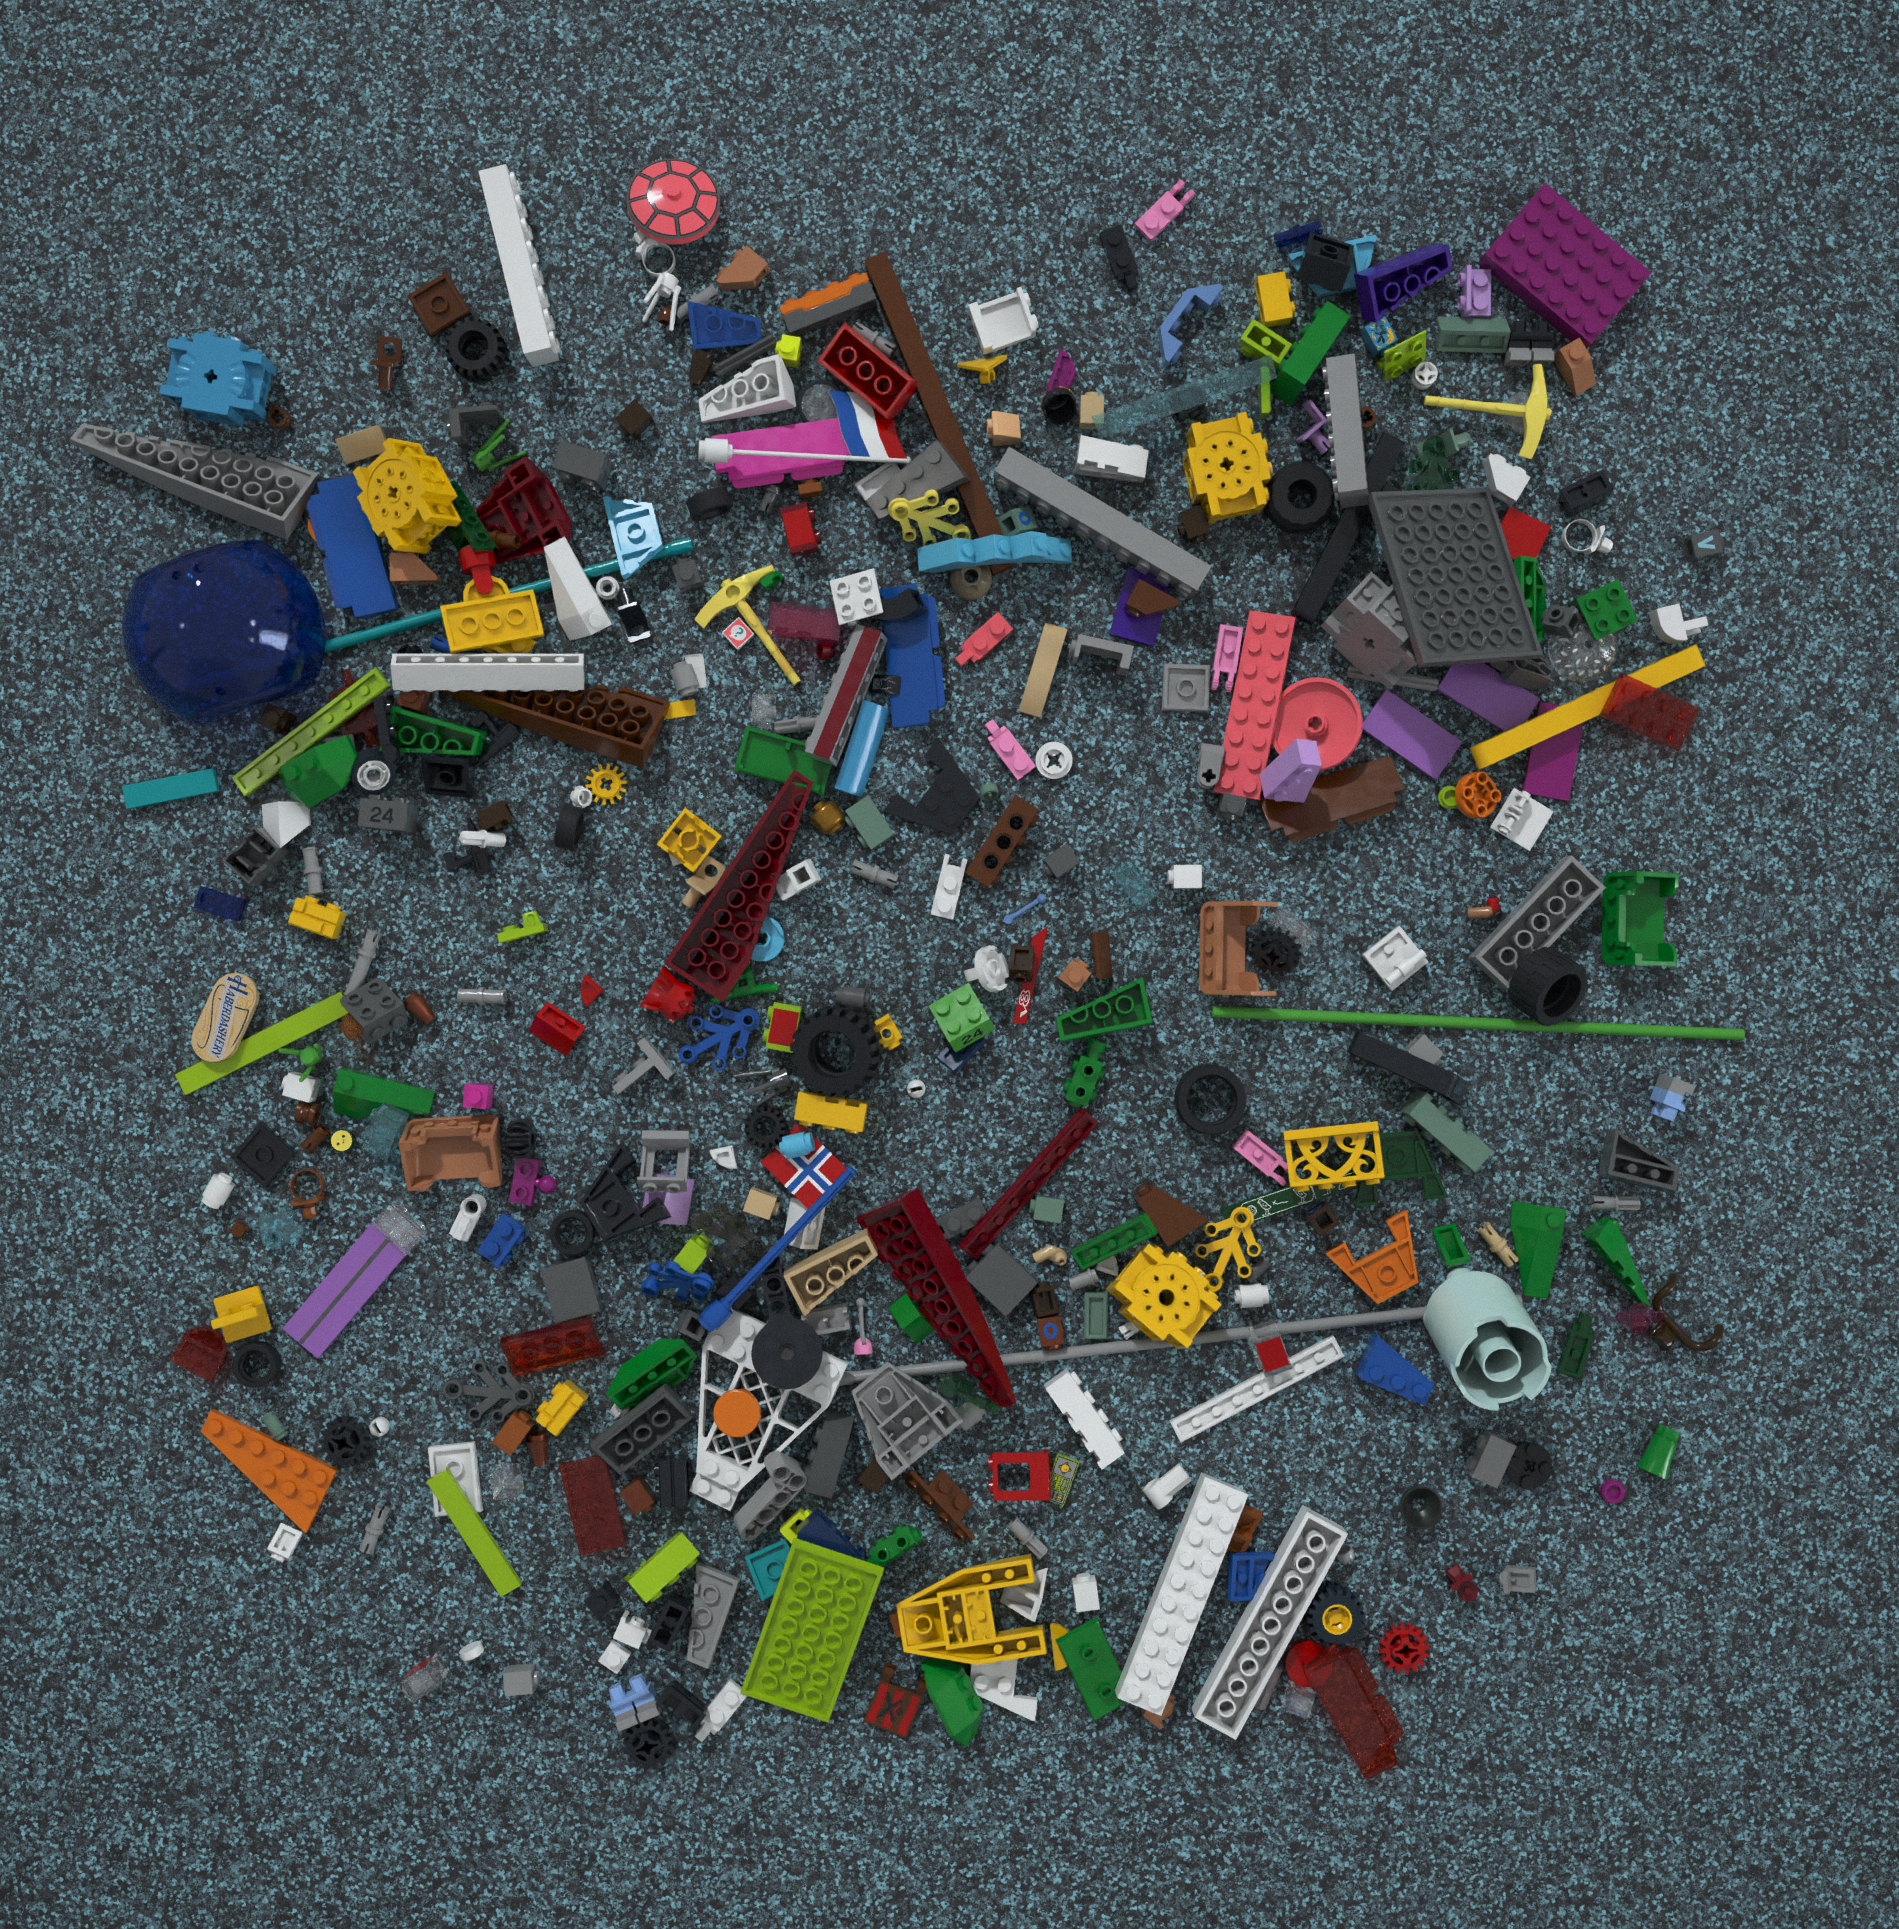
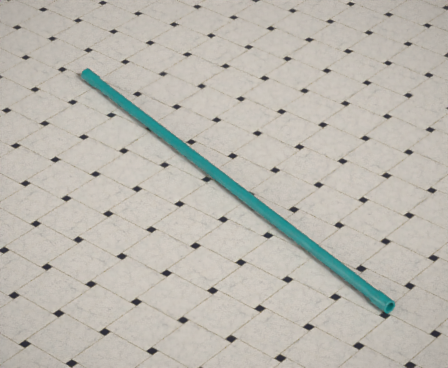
(673, 548)

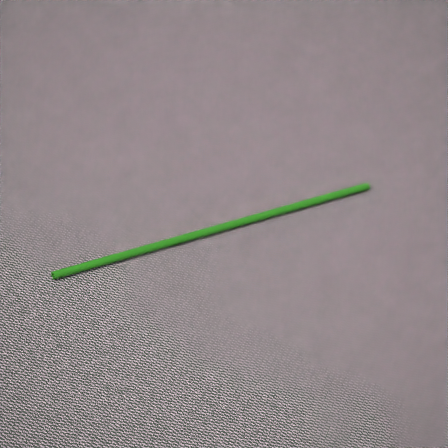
(1476, 1023)

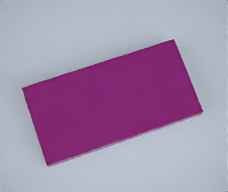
(1552, 762)

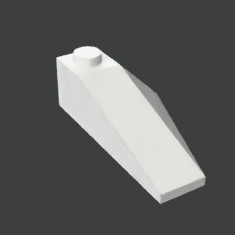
(756, 391)
(575, 598)

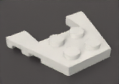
(997, 1683)

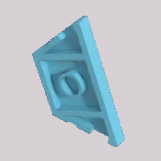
(1360, 261)
(633, 533)

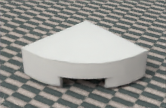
(724, 1156)
(1108, 1266)

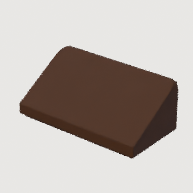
(1101, 955)

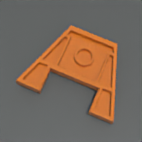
(1386, 1269)

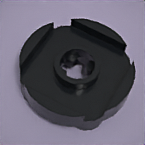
(1541, 1469)

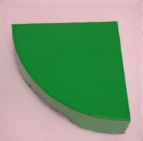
(771, 580)

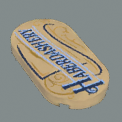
(225, 1017)

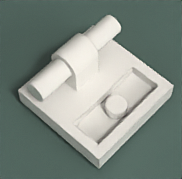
(1395, 958)

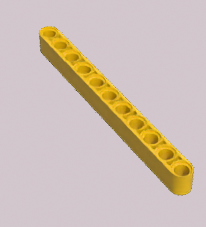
(1580, 709)

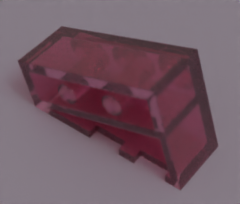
(804, 623)

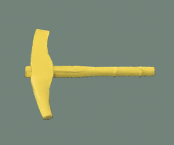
(1532, 413)
(734, 595)

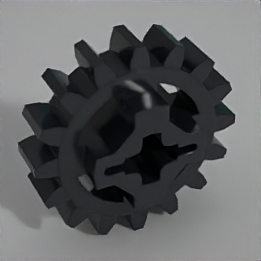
(1284, 948)
(336, 1439)
(642, 1751)

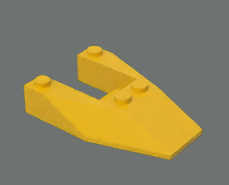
(957, 1619)

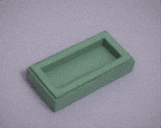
(1095, 1315)

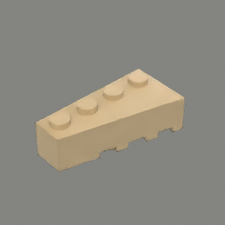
(828, 1269)

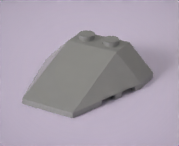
(902, 1417)

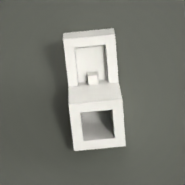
(1671, 628)
(797, 879)

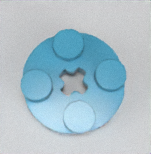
(774, 941)

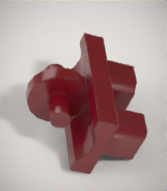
(1462, 1583)

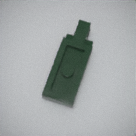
(1576, 1347)

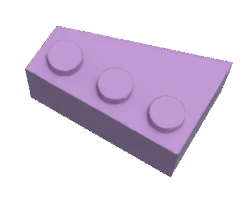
(1292, 772)

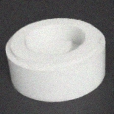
(471, 1651)

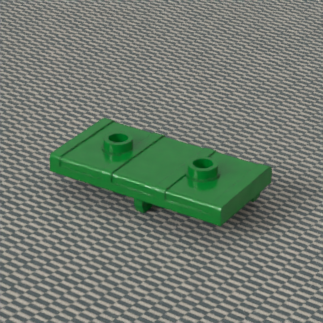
(776, 756)
(1092, 1667)

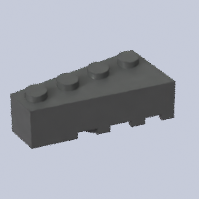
(930, 470)

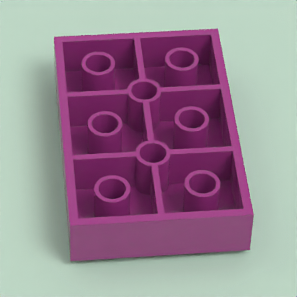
(1564, 267)

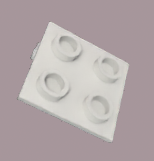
(856, 597)
(1521, 819)

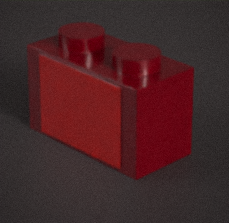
(799, 529)

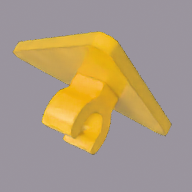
(985, 367)

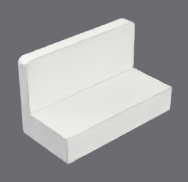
(810, 1235)

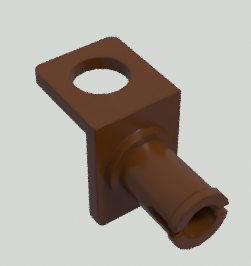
(387, 363)

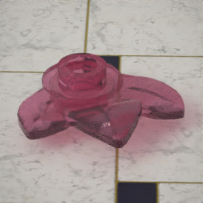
(1639, 1317)

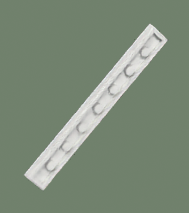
(1255, 1389)

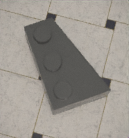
(1633, 1164)
(829, 1453)

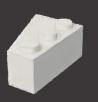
(1111, 460)

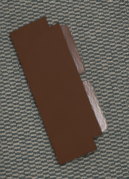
(1346, 794)

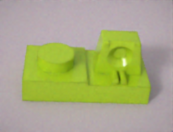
(532, 926)

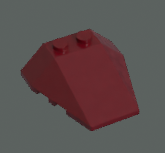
(525, 506)

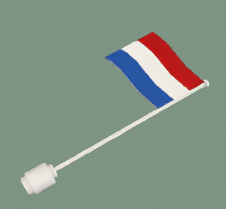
(863, 428)

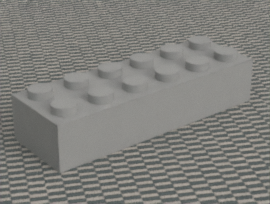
(1345, 431)
(1537, 919)

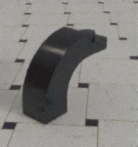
(901, 608)

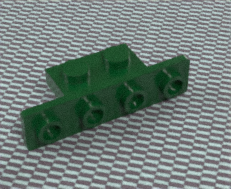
(471, 528)

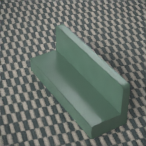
(1472, 334)

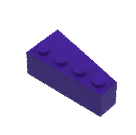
(1393, 281)

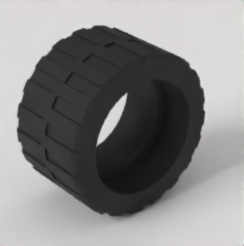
(1548, 986)

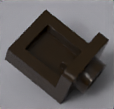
(1044, 1299)

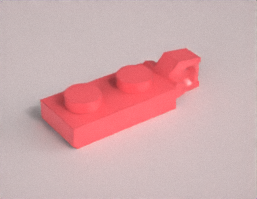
(984, 639)

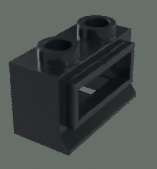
(684, 1703)

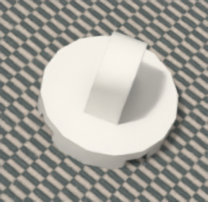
(989, 969)

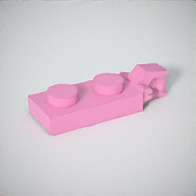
(1009, 750)

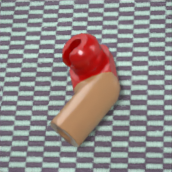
(1485, 912)

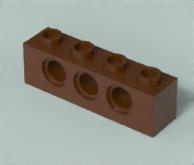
(1017, 808)

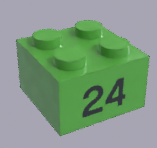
(961, 1017)

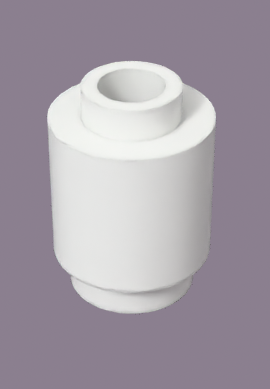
(218, 1190)
(1251, 1295)

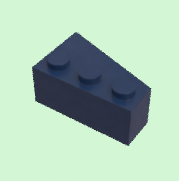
(823, 1532)

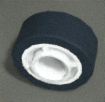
(377, 782)

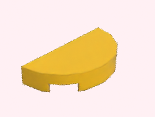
(1056, 1632)

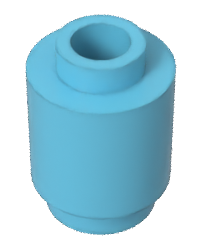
(797, 1145)

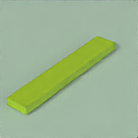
(474, 1532)

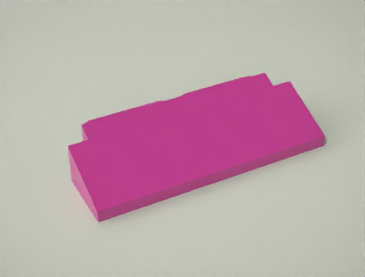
(807, 437)

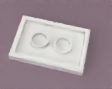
(463, 1464)

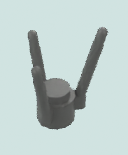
(778, 1080)

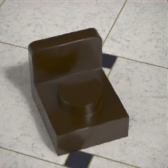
(1021, 963)

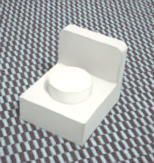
(284, 1543)

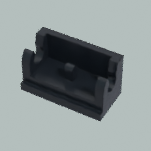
(1585, 493)

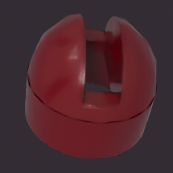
(824, 650)

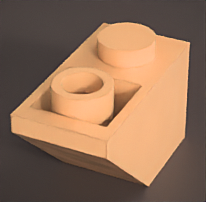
(1003, 429)

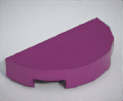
(1063, 372)

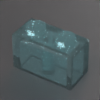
(384, 1130)

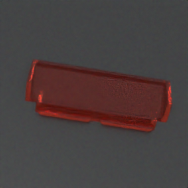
(1358, 1713)

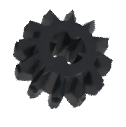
(521, 1138)

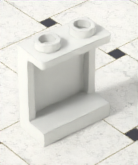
(1003, 321)

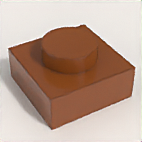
(810, 489)

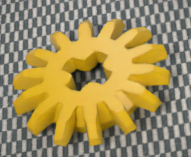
(596, 782)

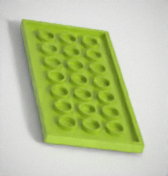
(811, 1630)

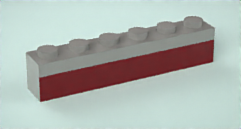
(845, 695)

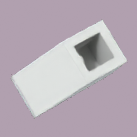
(1503, 479)

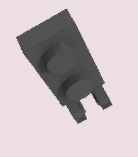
(962, 1218)

